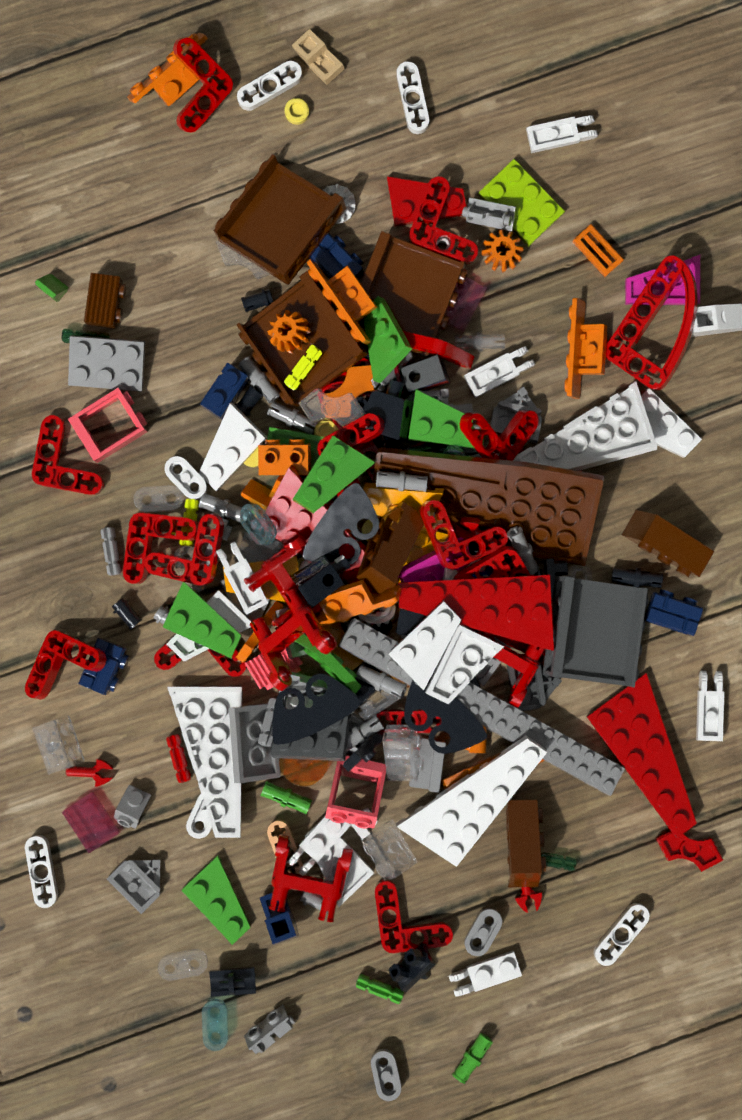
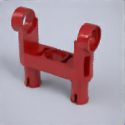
(273, 570)
(272, 644)
(524, 663)
(329, 890)

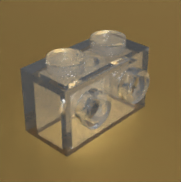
(402, 753)

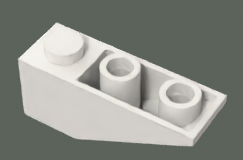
(717, 319)

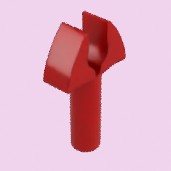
(473, 524)
(91, 772)
(536, 896)

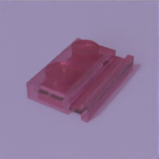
(469, 297)
(91, 822)

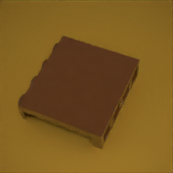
(279, 220)
(414, 284)
(327, 334)

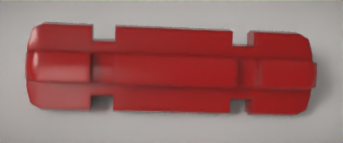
(178, 758)

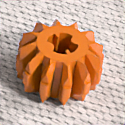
(502, 241)
(284, 337)

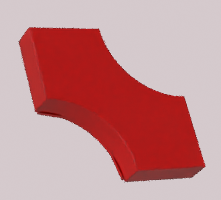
(700, 852)

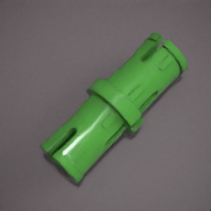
(286, 797)
(472, 1058)

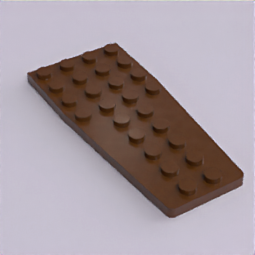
(547, 502)

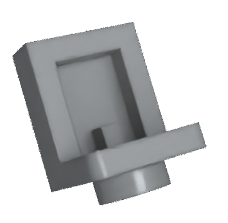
(131, 807)

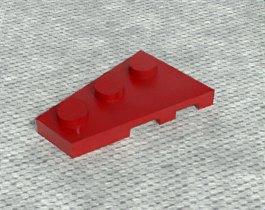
(408, 194)

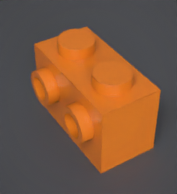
(277, 457)

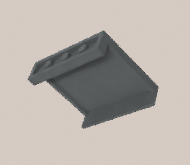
(596, 631)

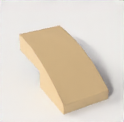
(318, 57)

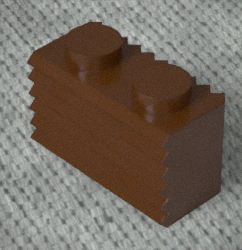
(104, 300)

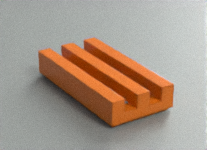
(589, 255)

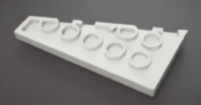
(598, 436)
(207, 735)
(469, 806)

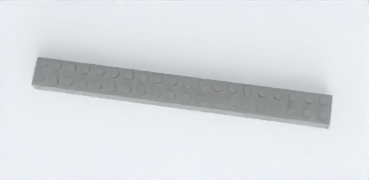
(494, 714)

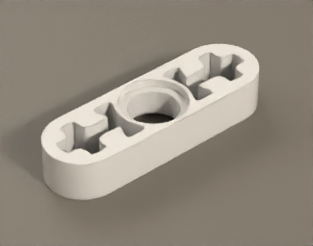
(271, 75)
(402, 82)
(32, 854)
(639, 924)

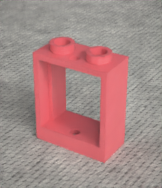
(87, 439)
(368, 771)

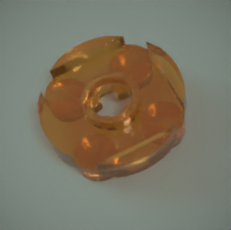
(303, 776)

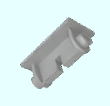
(490, 214)
(277, 1022)

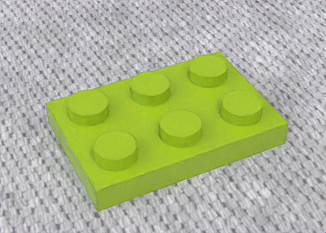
(534, 206)

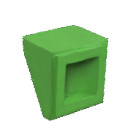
(52, 286)

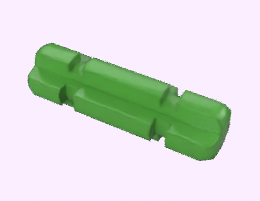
(379, 989)

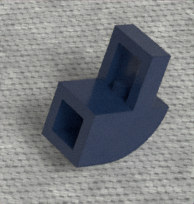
(279, 924)

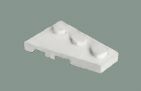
(667, 427)
(231, 447)
(223, 606)
(426, 643)
(461, 661)
(358, 872)

